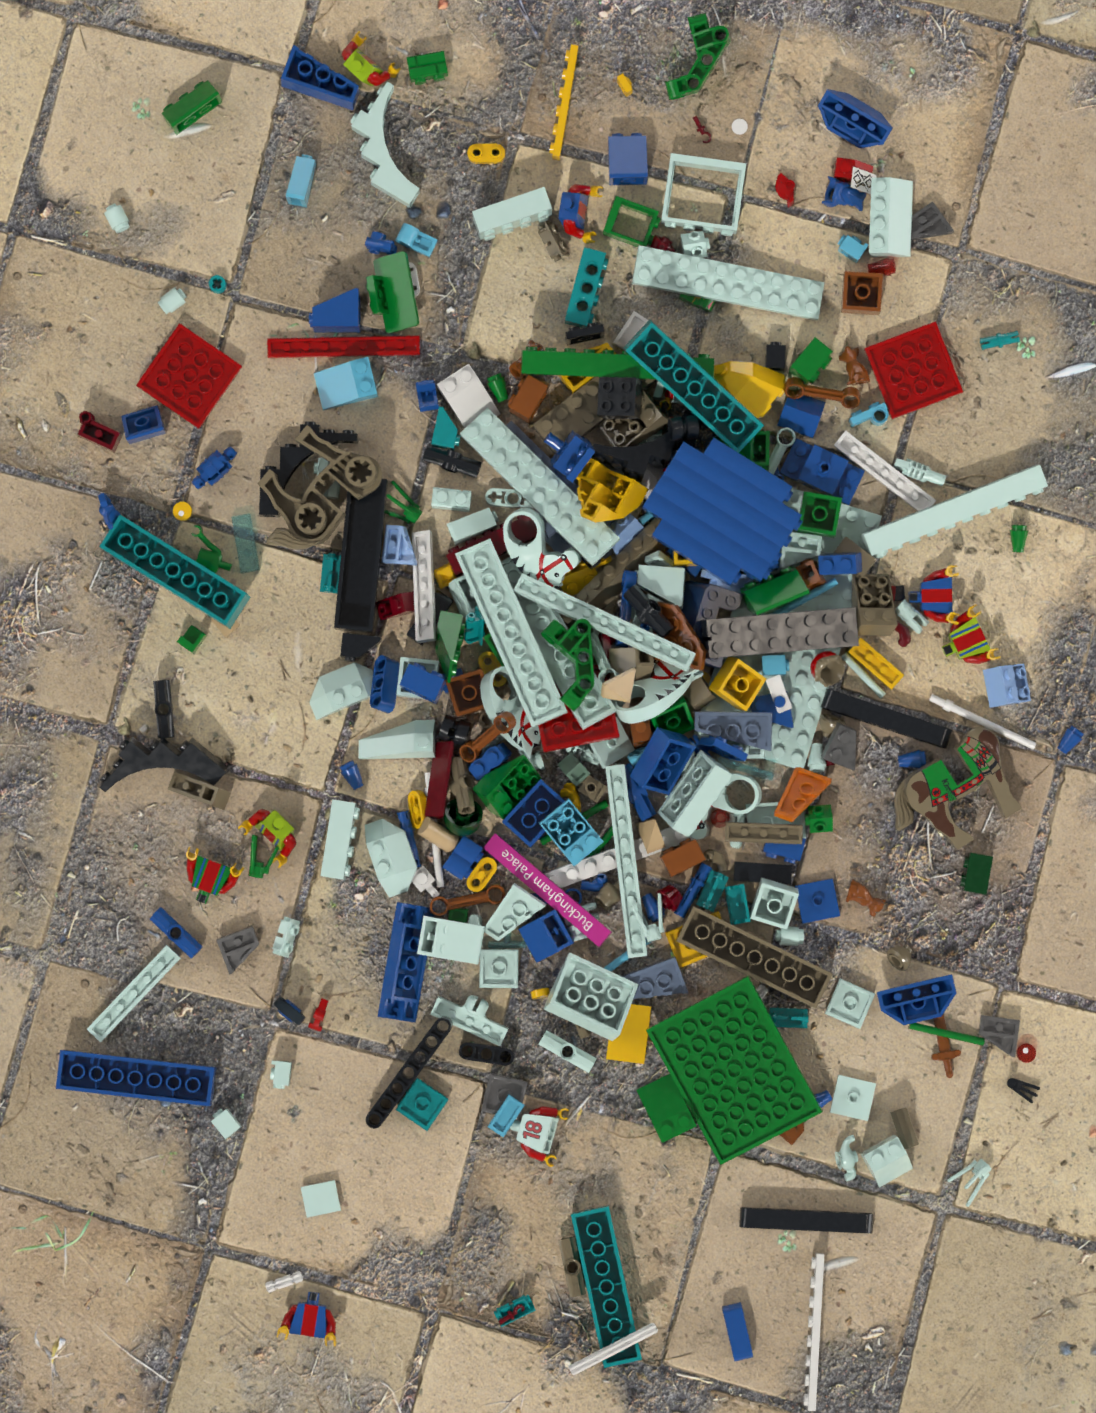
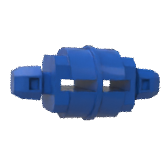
(214, 467)

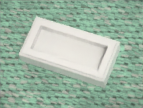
(629, 330)

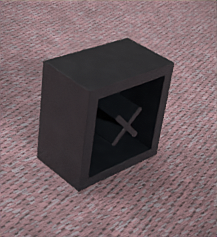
(619, 398)

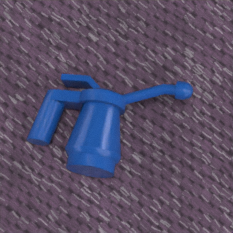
(107, 510)

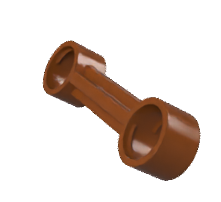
(821, 392)
(488, 736)
(467, 900)

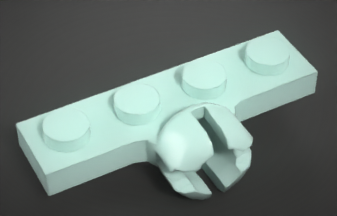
(471, 1018)

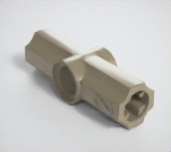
(462, 786)
(570, 1254)

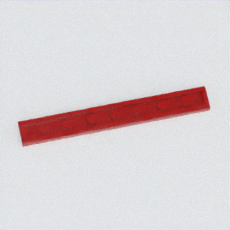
(343, 346)

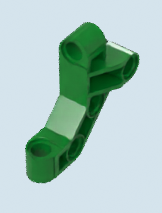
(706, 45)
(571, 644)

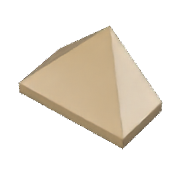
(620, 686)
(650, 835)

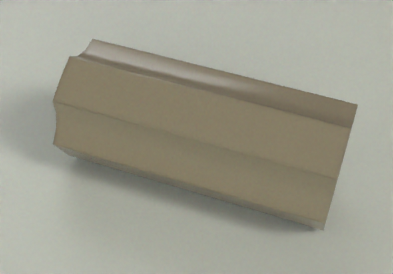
(904, 1128)

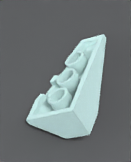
(405, 741)

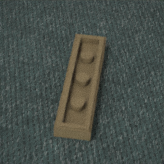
(763, 833)

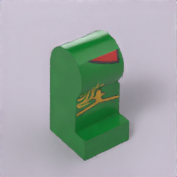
(702, 303)

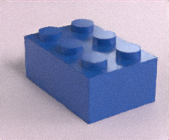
(422, 683)
(662, 761)
(530, 811)

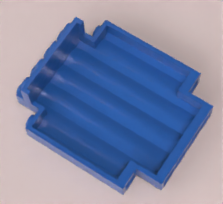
(722, 512)

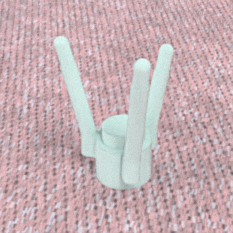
(651, 931)
(981, 1169)

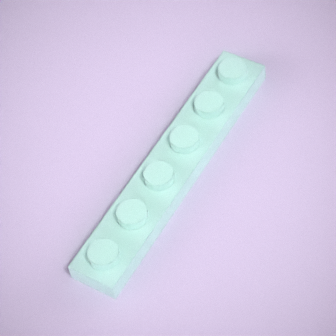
(133, 993)

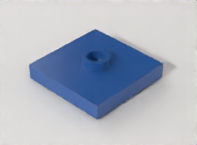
(817, 901)

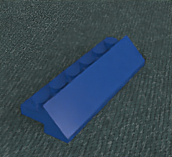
(404, 966)

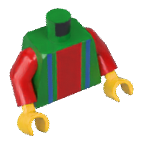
(210, 876)

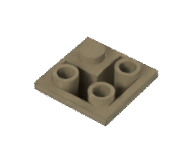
(626, 658)

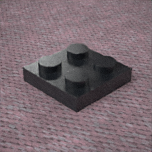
(577, 335)

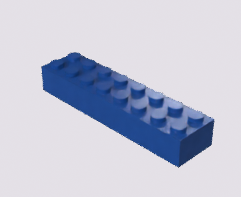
(136, 1077)

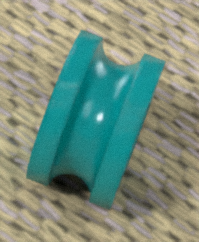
(223, 284)

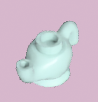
(846, 1158)

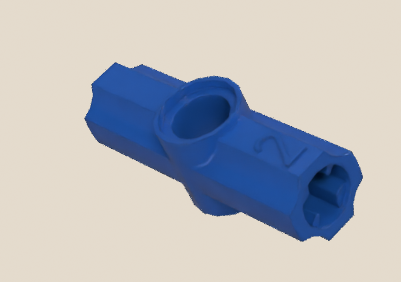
(638, 796)
(167, 924)

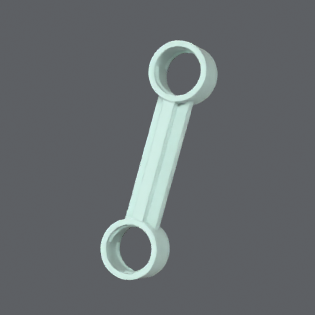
(779, 450)
(600, 656)

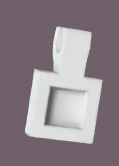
(424, 880)

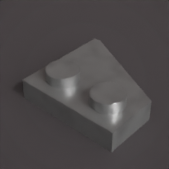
(237, 947)

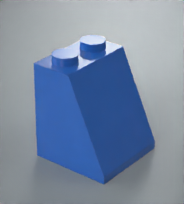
(627, 159)
(337, 314)

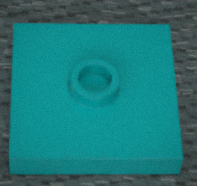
(422, 1104)

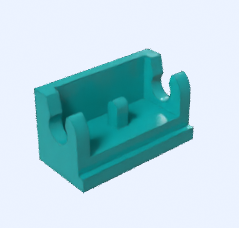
(737, 904)

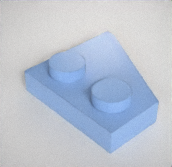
(397, 546)

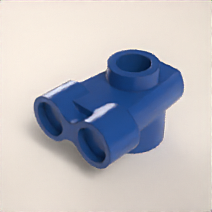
(378, 243)

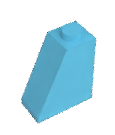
(301, 181)

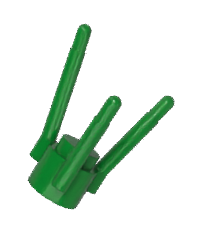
(411, 513)
(257, 867)

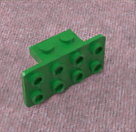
(393, 292)

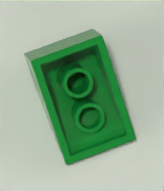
(666, 1108)

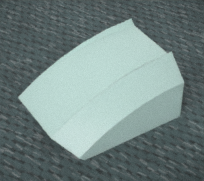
(462, 596)

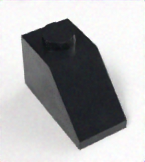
(357, 646)

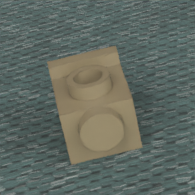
(592, 795)

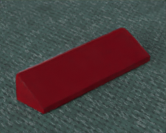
(439, 780)

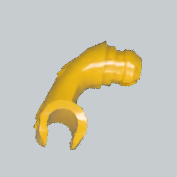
(570, 792)

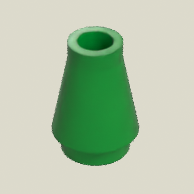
(498, 387)
(1018, 537)

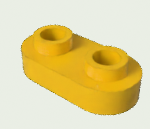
(486, 155)
(487, 668)
(417, 806)
(481, 874)

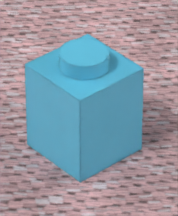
(774, 665)

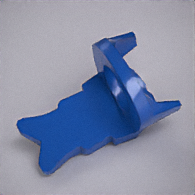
(843, 195)

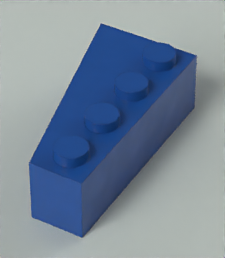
(318, 80)

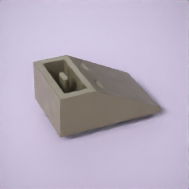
(633, 431)
(873, 604)

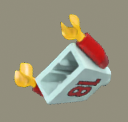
(537, 1132)

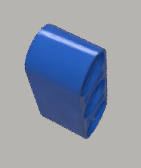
(384, 684)
(737, 1331)

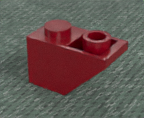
(396, 605)

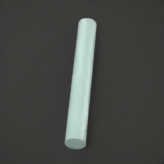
(863, 675)

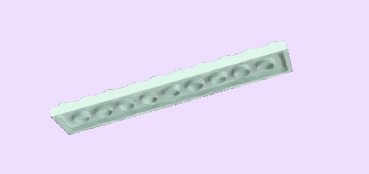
(728, 283)
(538, 486)
(511, 633)
(561, 668)

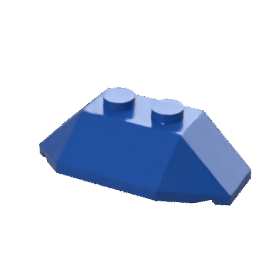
(853, 119)
(918, 1000)

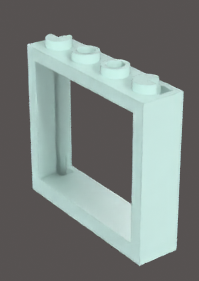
(708, 164)

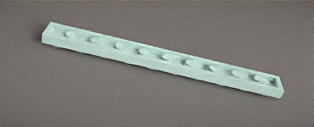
(605, 622)
(625, 859)

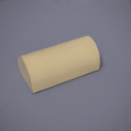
(438, 835)

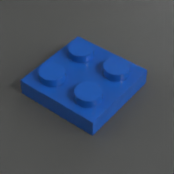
(719, 746)

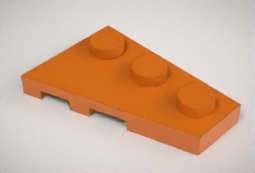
(800, 793)

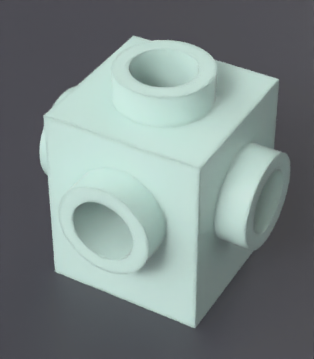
(695, 244)

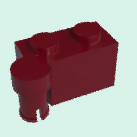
(98, 433)

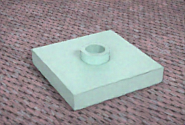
(613, 749)
(498, 968)
(849, 1003)
(852, 1097)

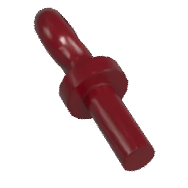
(701, 129)
(511, 1314)

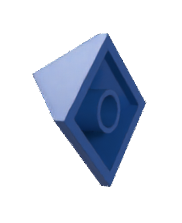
(802, 415)
(143, 424)

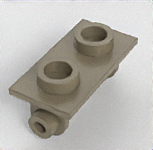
(558, 247)

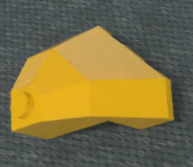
(751, 384)
(606, 493)

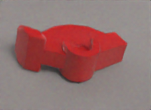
(785, 189)
(319, 1015)

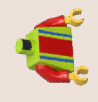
(363, 66)
(968, 640)
(275, 829)

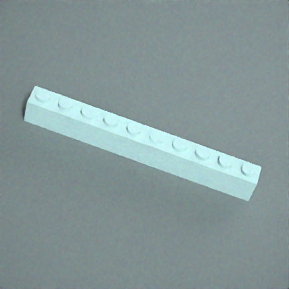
(954, 510)

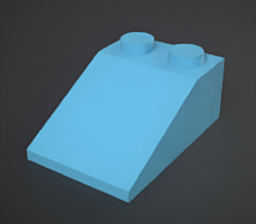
(346, 384)

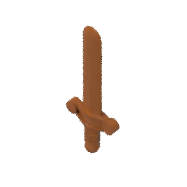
(944, 1048)

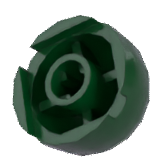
(462, 824)

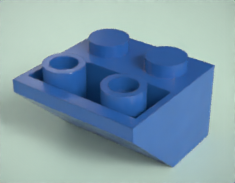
(545, 935)

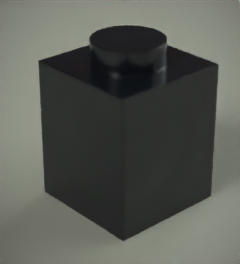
(775, 356)

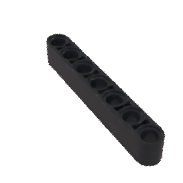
(886, 718)
(406, 1081)
(806, 1220)

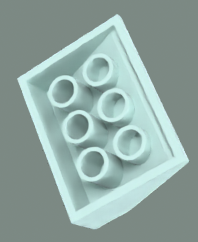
(591, 997)

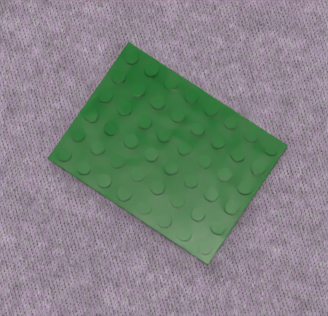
(734, 1070)

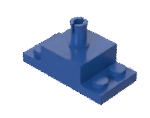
(571, 454)
(822, 471)

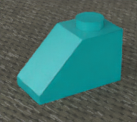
(445, 432)

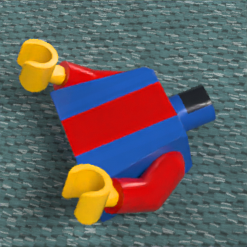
(574, 208)
(936, 596)
(309, 1320)

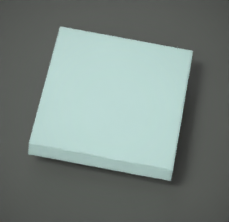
(320, 1198)

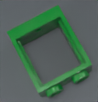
(621, 202)

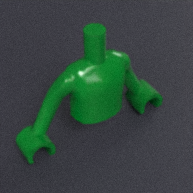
(210, 559)

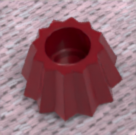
(662, 243)
(670, 897)

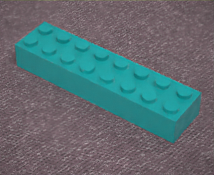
(693, 386)
(175, 571)
(605, 1281)

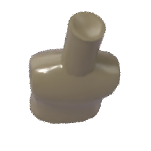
(608, 895)

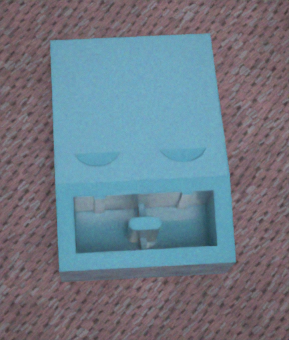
(571, 832)

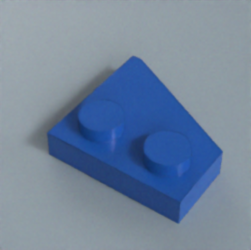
(766, 705)

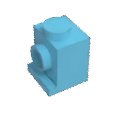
(852, 247)

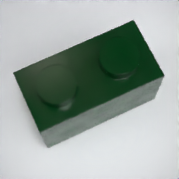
(976, 873)

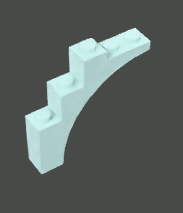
(371, 126)

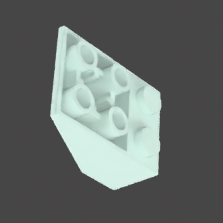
(450, 940)

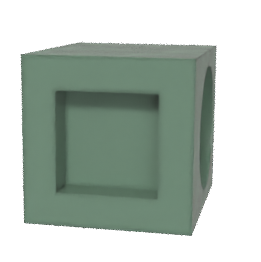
(573, 769)

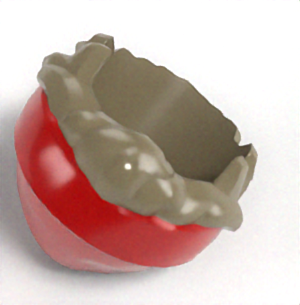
(827, 668)

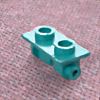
(330, 573)
(474, 627)
(712, 890)
(789, 1017)
(524, 1300)

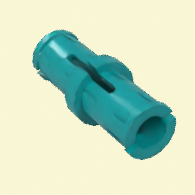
(999, 340)

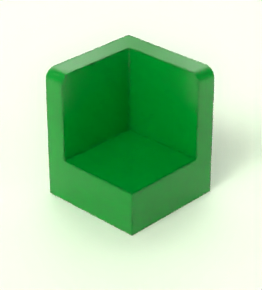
(192, 639)

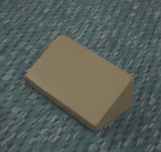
(849, 546)

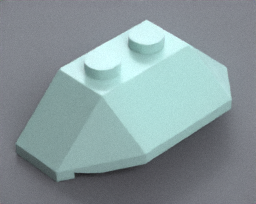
(341, 689)
(390, 856)

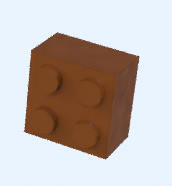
(861, 293)
(528, 398)
(466, 693)
(682, 858)

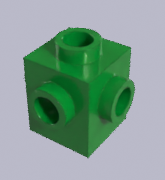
(819, 818)

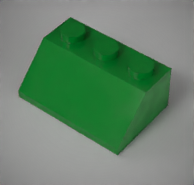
(191, 107)
(774, 591)

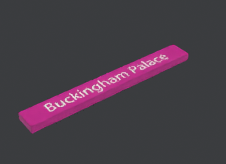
(547, 890)

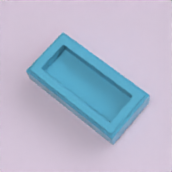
(506, 1115)

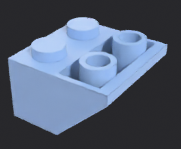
(626, 530)
(1006, 685)

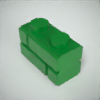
(427, 67)

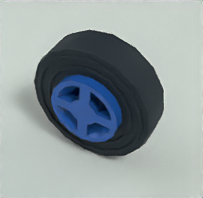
(289, 1010)

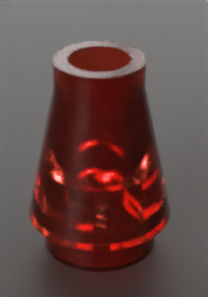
(884, 266)
(715, 821)

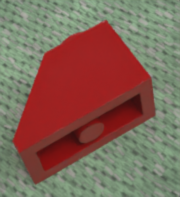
(844, 168)

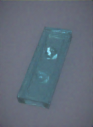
(245, 543)
(746, 769)

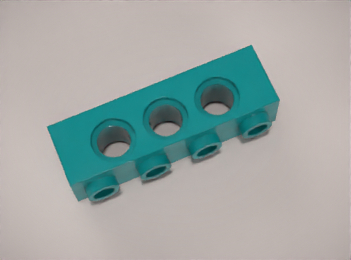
(589, 258)

